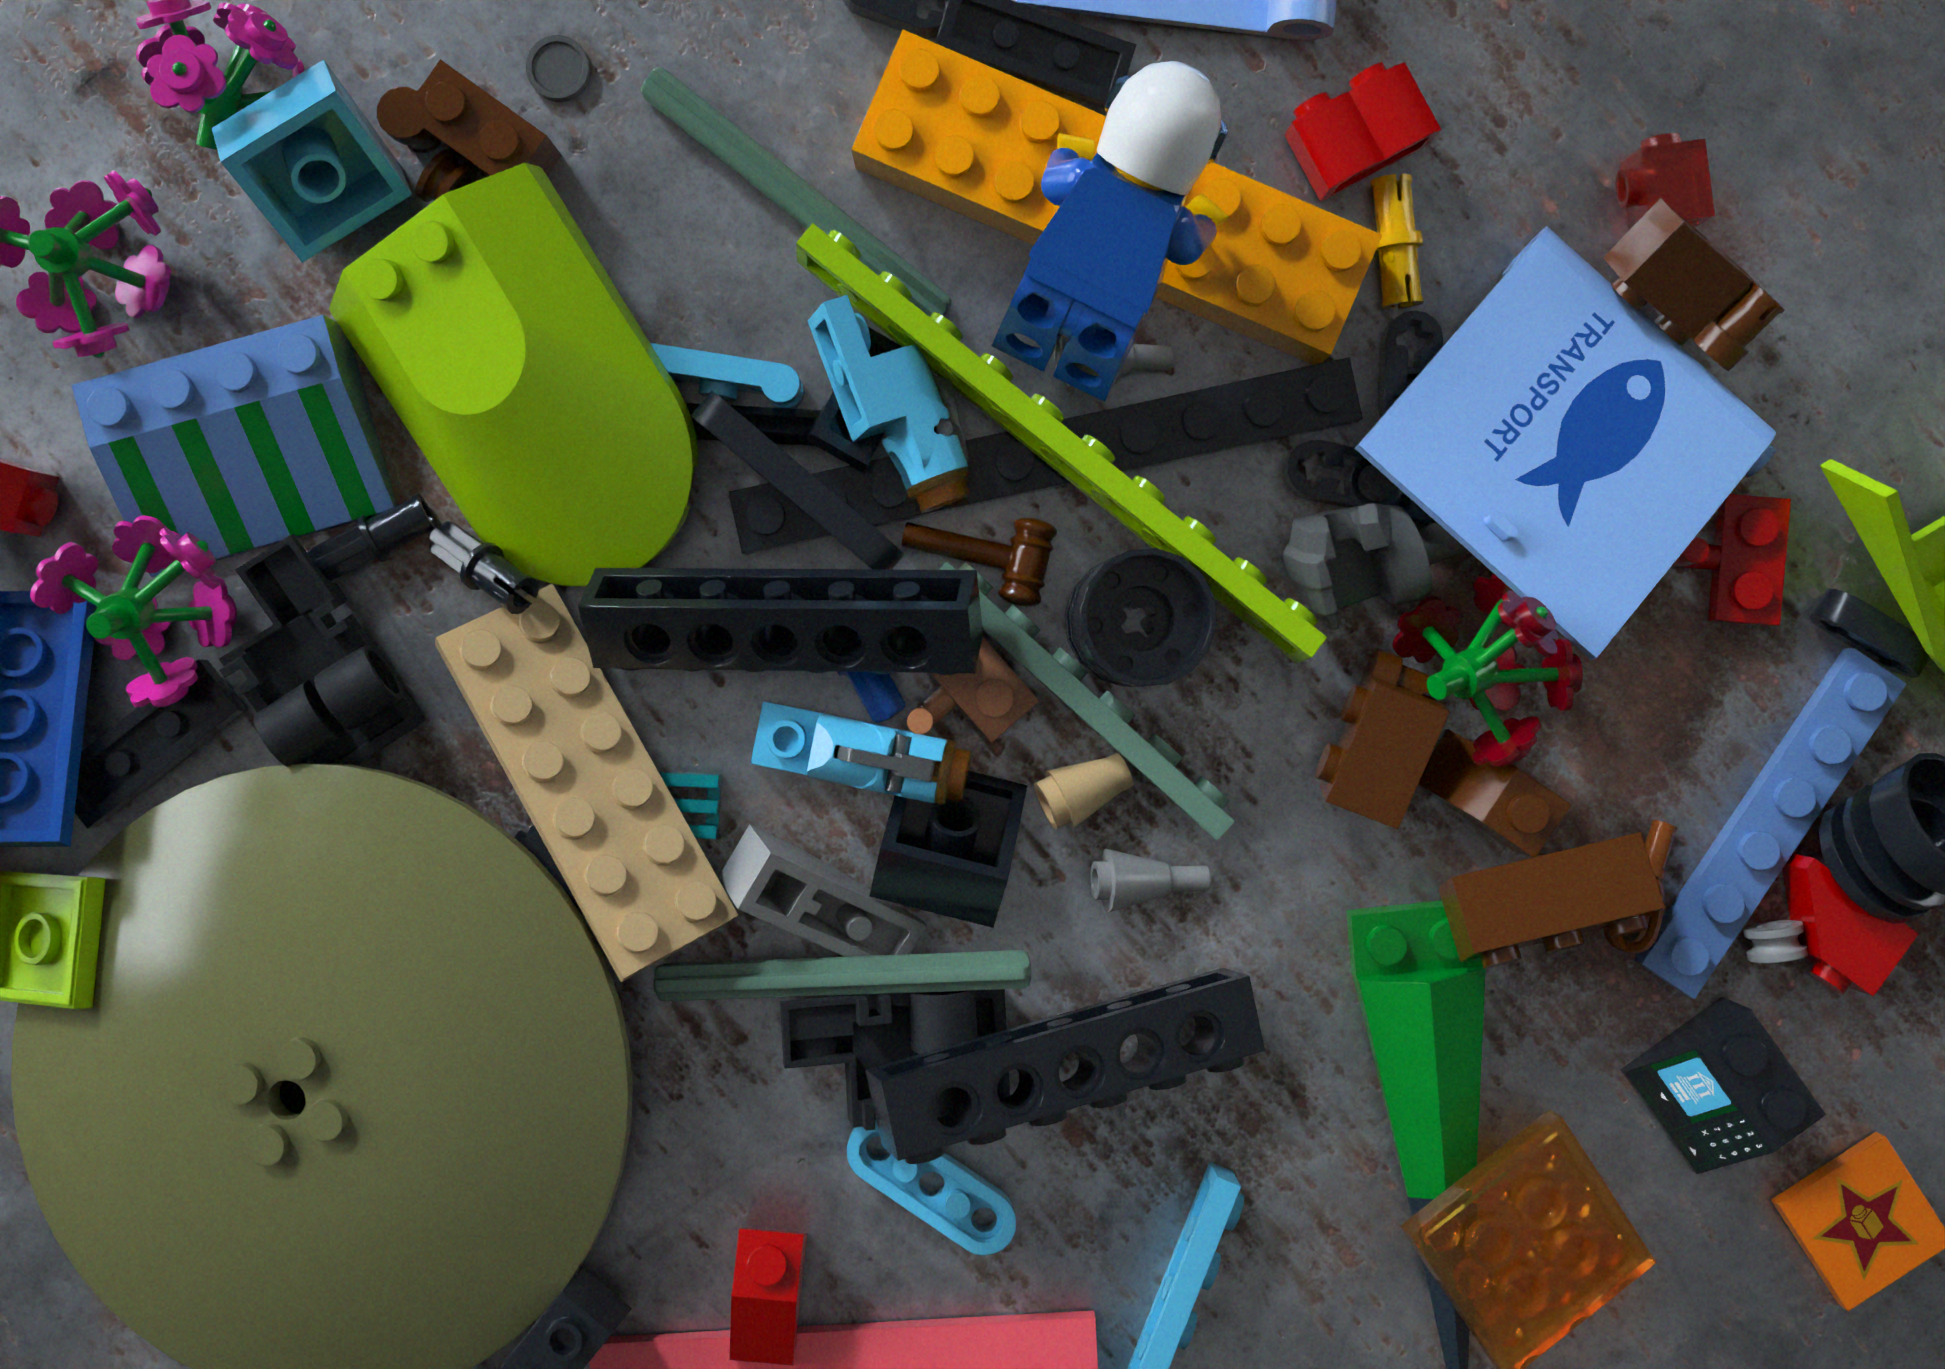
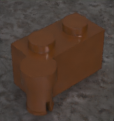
(466, 121)
(1691, 285)
(1383, 742)

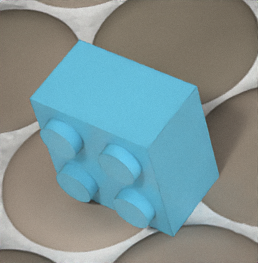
(311, 161)

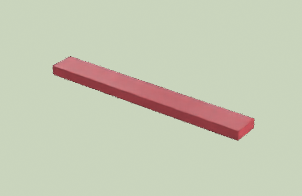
(979, 1342)

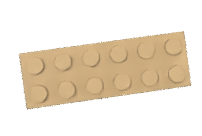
(586, 782)

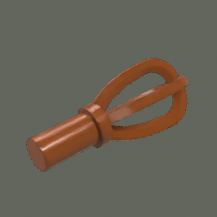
(1658, 846)

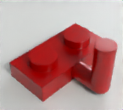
(1745, 560)

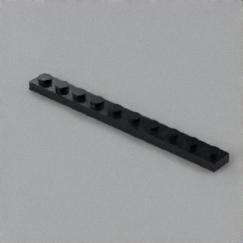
(1136, 435)

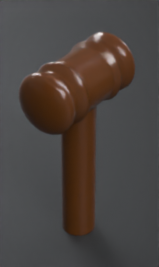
(1023, 560)

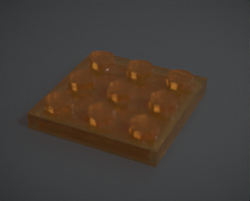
(1528, 1243)

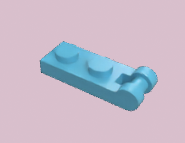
(731, 374)

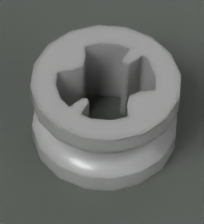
(1775, 941)

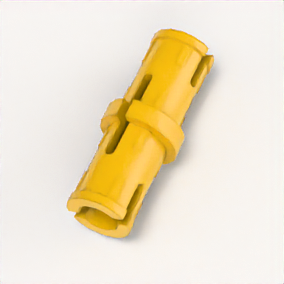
(1398, 242)

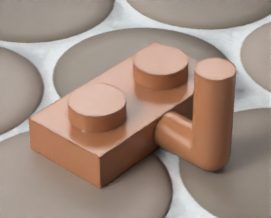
(990, 697)

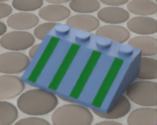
(241, 438)

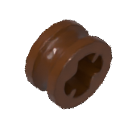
(443, 176)

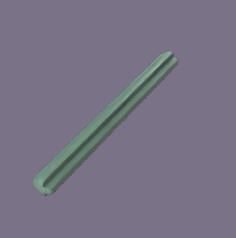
(782, 183)
(843, 975)

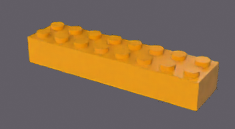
(982, 149)

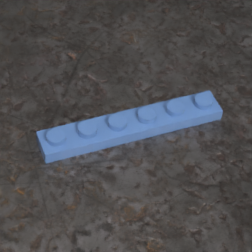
(1771, 821)

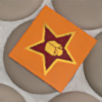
(1862, 1220)

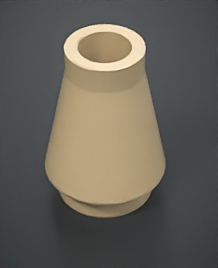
(1080, 789)

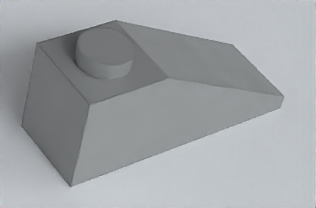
(814, 899)

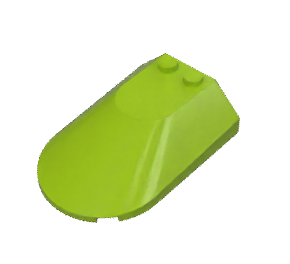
(524, 378)

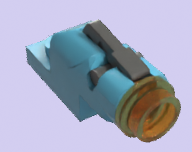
(895, 397)
(860, 754)

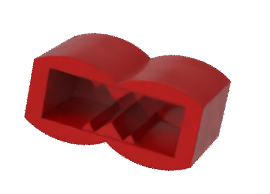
(1362, 129)

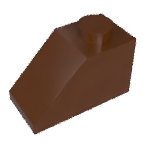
(1494, 798)

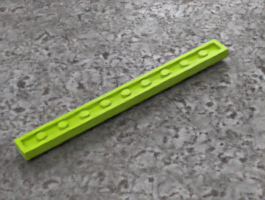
(1039, 427)

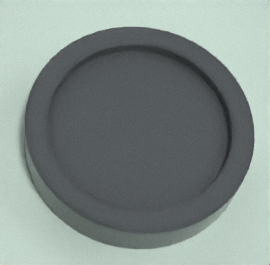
(558, 68)

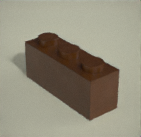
(1552, 900)

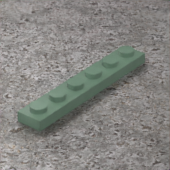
(1104, 715)

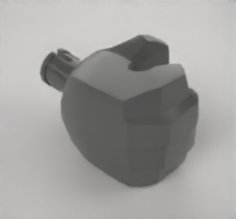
(1362, 554)

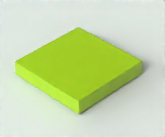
(49, 938)

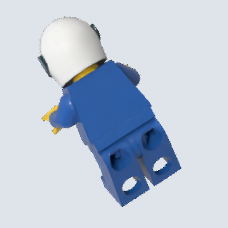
(1117, 224)

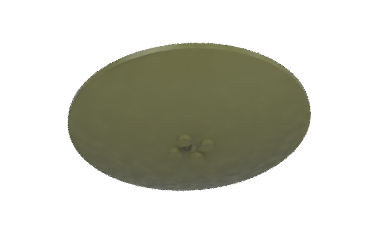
(446, 1055)

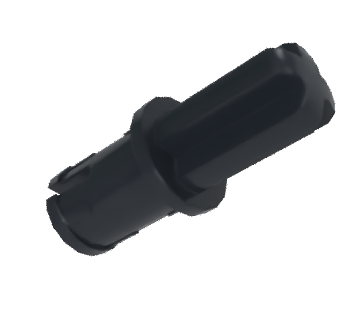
(373, 538)
(482, 566)

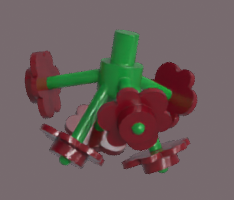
(1491, 674)

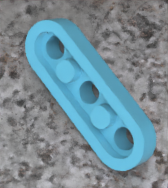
(944, 1209)

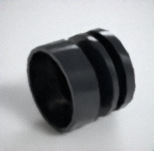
(1176, 623)
(1891, 841)

